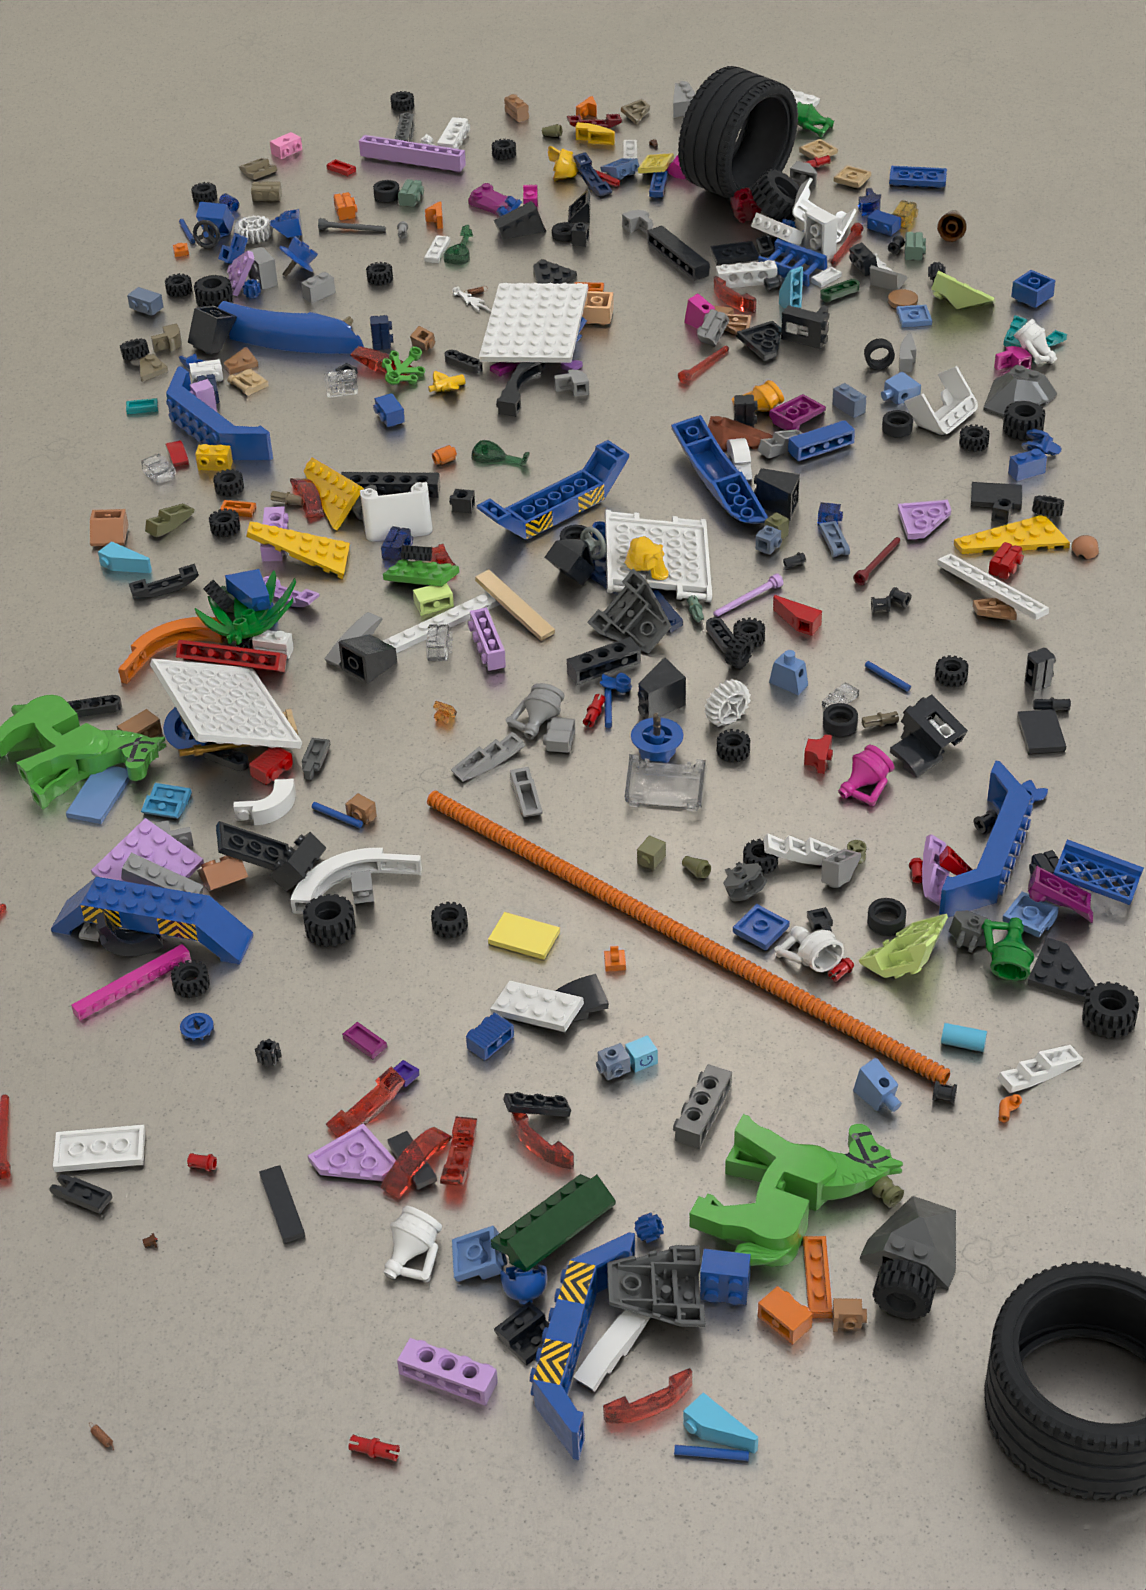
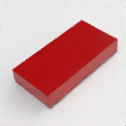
(341, 167)

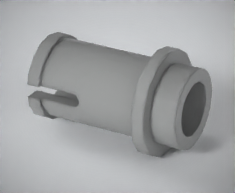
(402, 229)

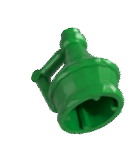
(810, 117)
(1011, 955)

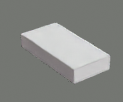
(826, 277)

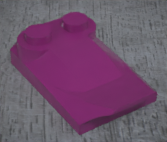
(487, 199)
(795, 412)
(1054, 889)

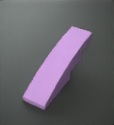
(932, 873)

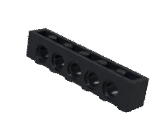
(396, 482)

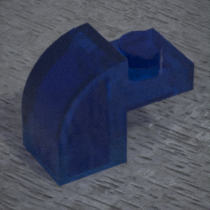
(869, 203)

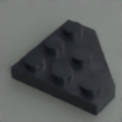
(553, 273)
(762, 339)
(1060, 971)

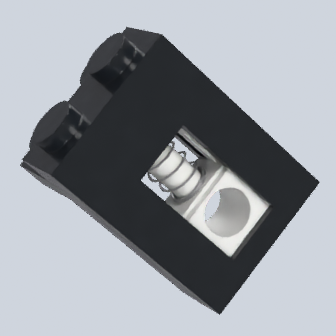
(805, 326)
(932, 725)

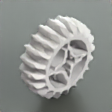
(254, 228)
(727, 702)

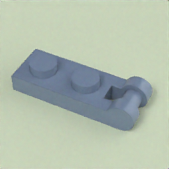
(834, 538)

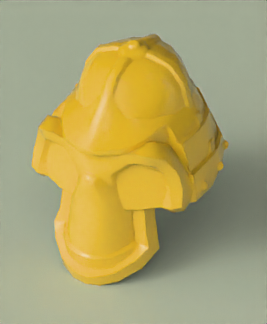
(564, 163)
(646, 556)

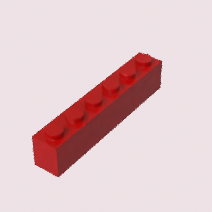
(231, 656)

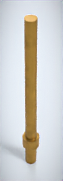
(198, 750)

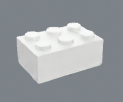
(820, 232)

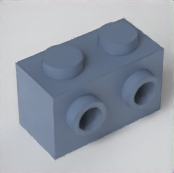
(145, 301)
(849, 400)

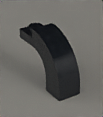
(124, 941)

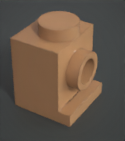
(422, 338)
(361, 808)
(848, 1313)

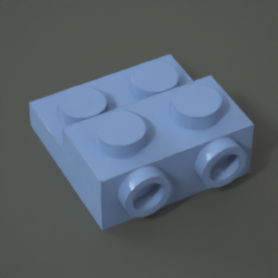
(621, 167)
(1034, 915)
(475, 1256)

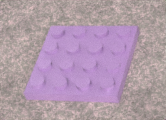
(152, 844)

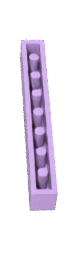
(412, 153)

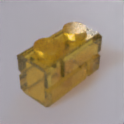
(907, 212)

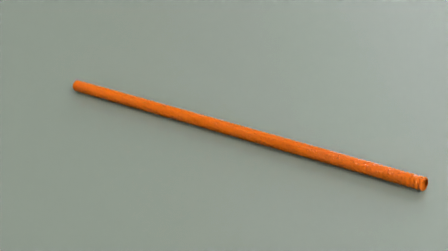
(691, 939)

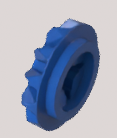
(203, 1021)

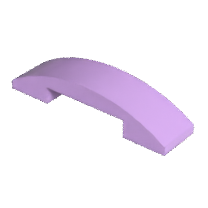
(300, 599)

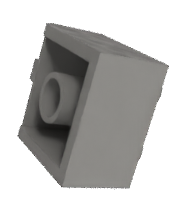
(263, 269)

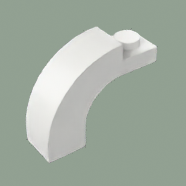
(740, 454)
(269, 808)

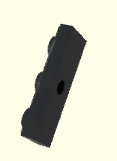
(537, 1104)
(425, 1174)

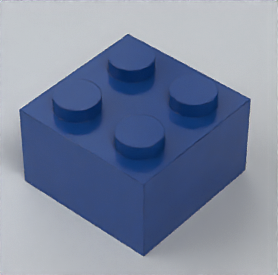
(1033, 288)
(725, 1277)

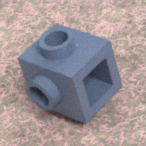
(768, 539)
(613, 1061)

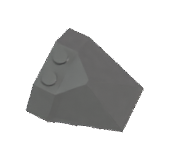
(1018, 385)
(633, 615)
(920, 1234)
(659, 1285)

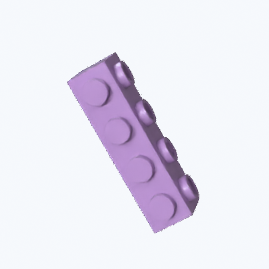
(487, 639)

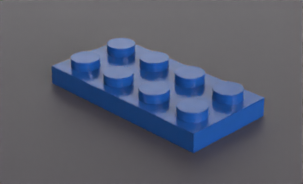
(918, 176)

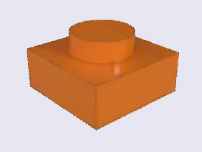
(180, 249)

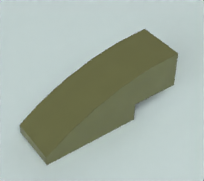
(168, 519)

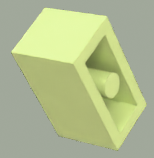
(433, 598)

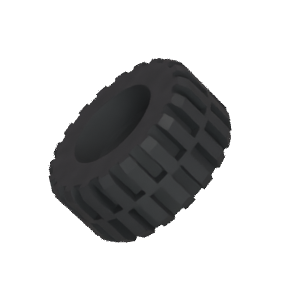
(775, 194)

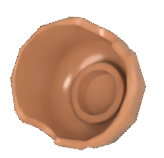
(1085, 546)

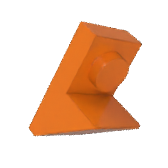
(587, 107)
(434, 214)

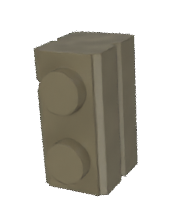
(266, 191)

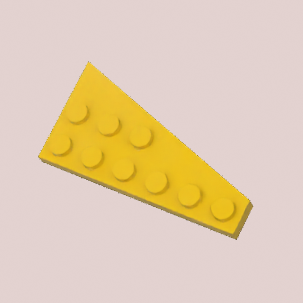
(335, 491)
(1026, 533)
(305, 547)

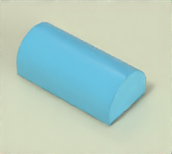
(964, 1037)

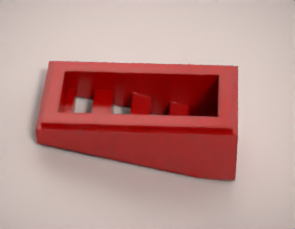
(953, 862)

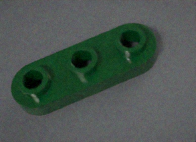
(839, 290)

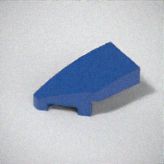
(188, 360)

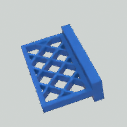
(1100, 864)

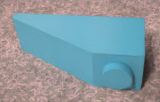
(791, 289)
(123, 559)
(716, 1425)

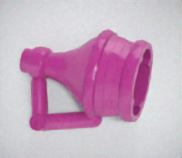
(868, 768)

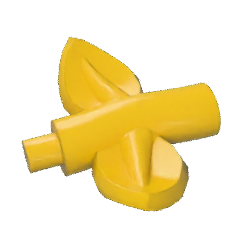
(445, 383)

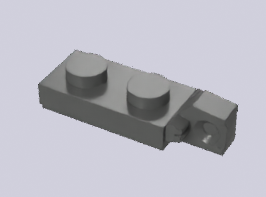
(314, 756)

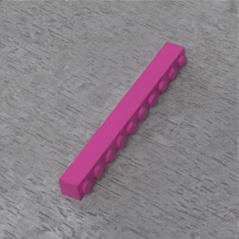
(130, 982)

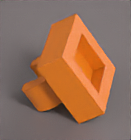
(614, 959)

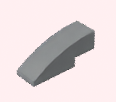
(907, 354)
(778, 444)
(525, 792)

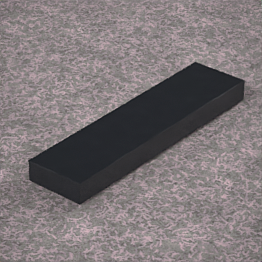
(282, 1204)

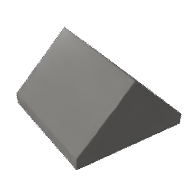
(886, 278)

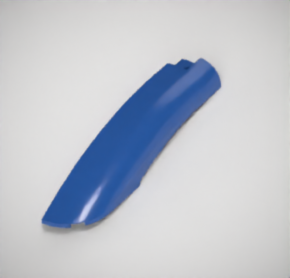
(291, 331)
(717, 471)

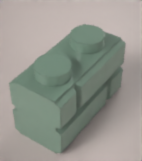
(410, 193)
(914, 245)

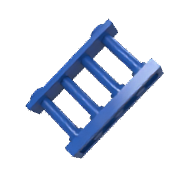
(797, 253)

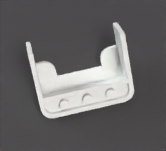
(957, 400)

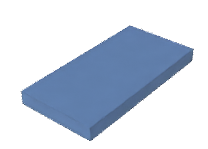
(98, 795)

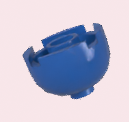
(524, 1285)

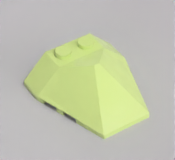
(959, 294)
(906, 951)

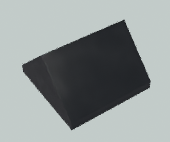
(580, 209)

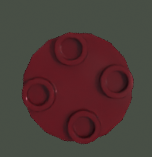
(744, 205)

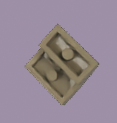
(258, 168)

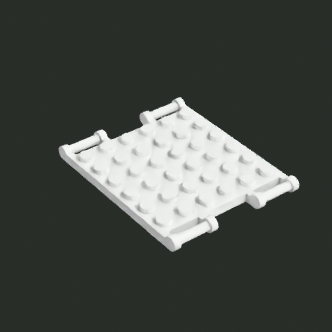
(683, 548)

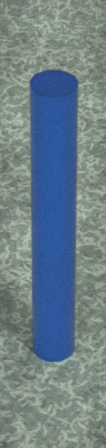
(188, 233)
(888, 676)
(608, 707)
(336, 814)
(711, 1452)

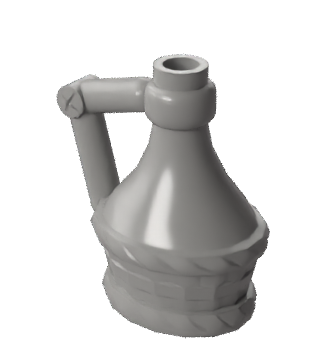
(541, 705)

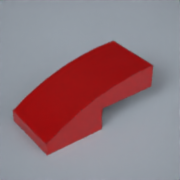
(177, 453)

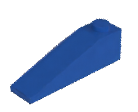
(288, 223)

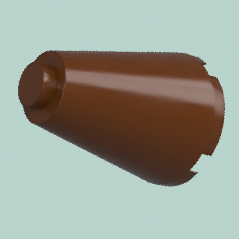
(952, 226)

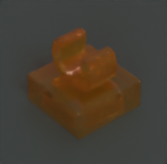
(444, 710)

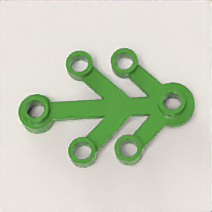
(394, 377)

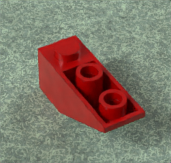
(797, 615)

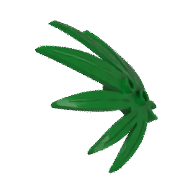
(247, 621)

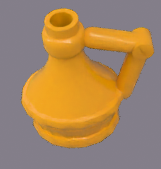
(767, 396)

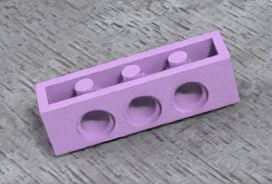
(273, 517)
(455, 1381)

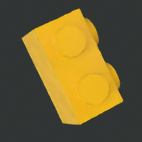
(213, 457)

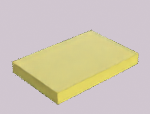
(656, 163)
(524, 935)

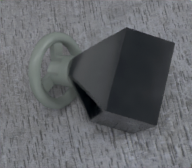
(576, 556)

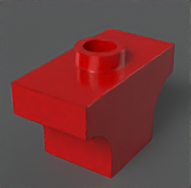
(818, 753)

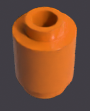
(444, 455)

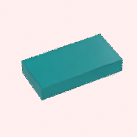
(142, 406)

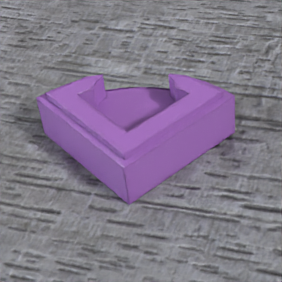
(574, 365)

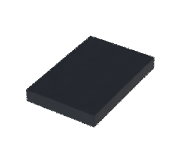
(734, 253)
(985, 494)
(1041, 731)

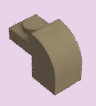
(168, 339)

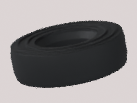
(557, 232)

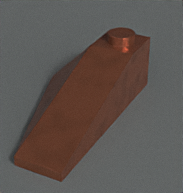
(725, 428)

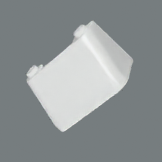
(398, 510)

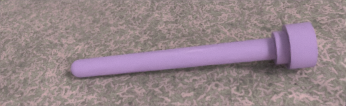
(775, 581)

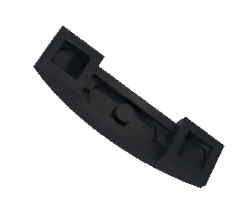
(166, 585)

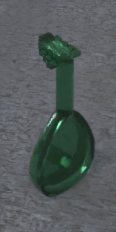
(459, 253)
(489, 452)

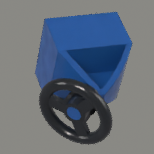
(215, 221)

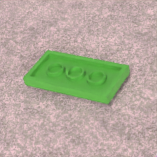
(421, 573)

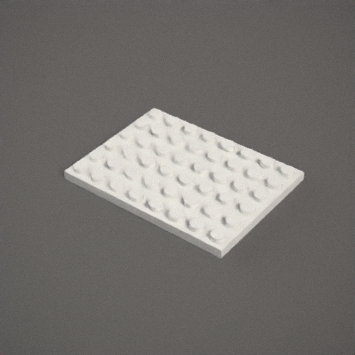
(534, 323)
(225, 704)

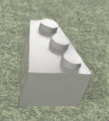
(682, 96)

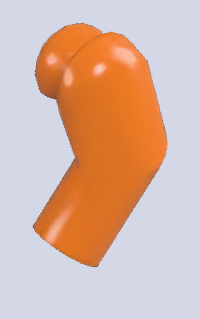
(1007, 1105)

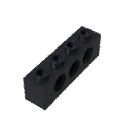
(603, 660)

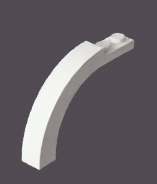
(340, 868)

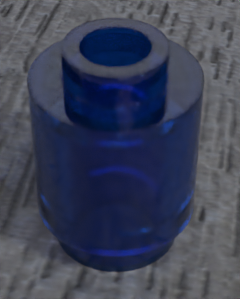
(231, 202)

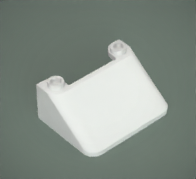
(802, 205)

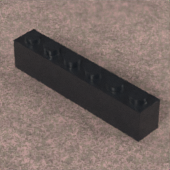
(678, 253)

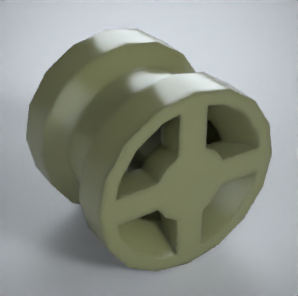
(860, 847)

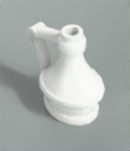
(1033, 338)
(816, 949)
(412, 1235)

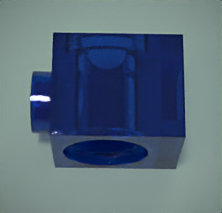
(829, 512)

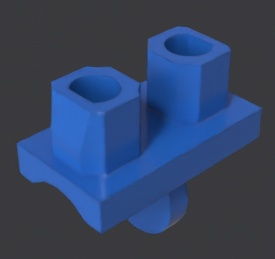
(512, 204)

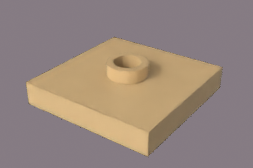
(818, 149)
(852, 176)

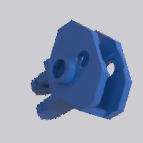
(1042, 441)

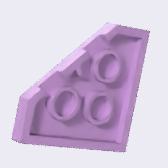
(239, 270)
(923, 517)
(353, 1155)

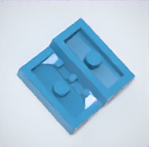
(166, 800)

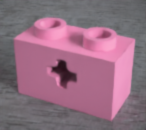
(286, 145)

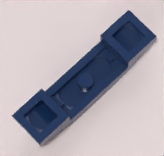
(589, 175)

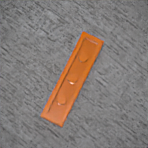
(817, 1276)

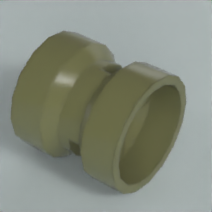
(888, 1191)

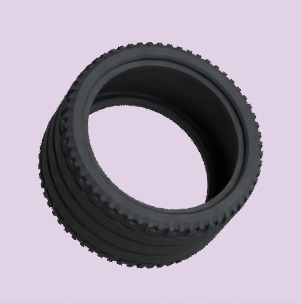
(719, 109)
(1040, 1437)

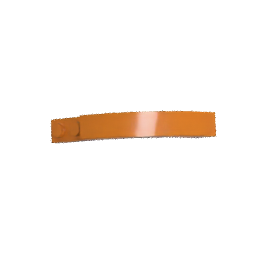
(162, 637)

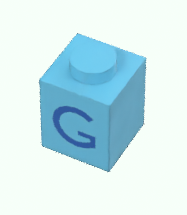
(642, 1053)

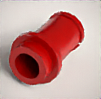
(915, 866)
(844, 966)
(202, 1161)

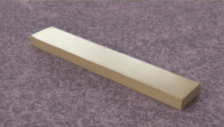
(515, 605)

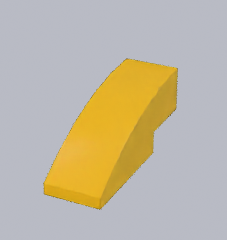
(594, 134)

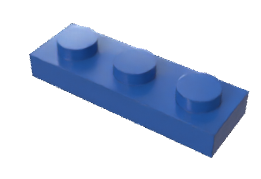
(658, 184)

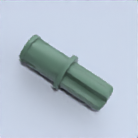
(695, 608)

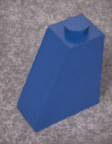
(249, 589)

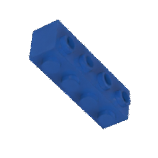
(821, 440)

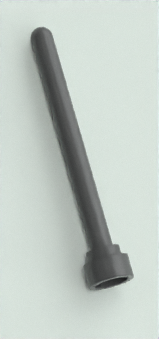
(324, 224)

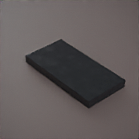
(249, 846)

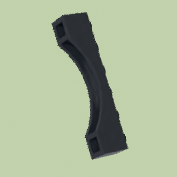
(510, 398)

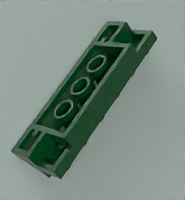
(554, 1221)

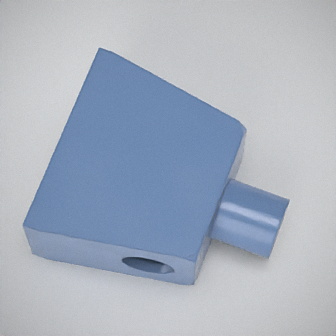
(900, 388)
(789, 673)
(877, 1086)

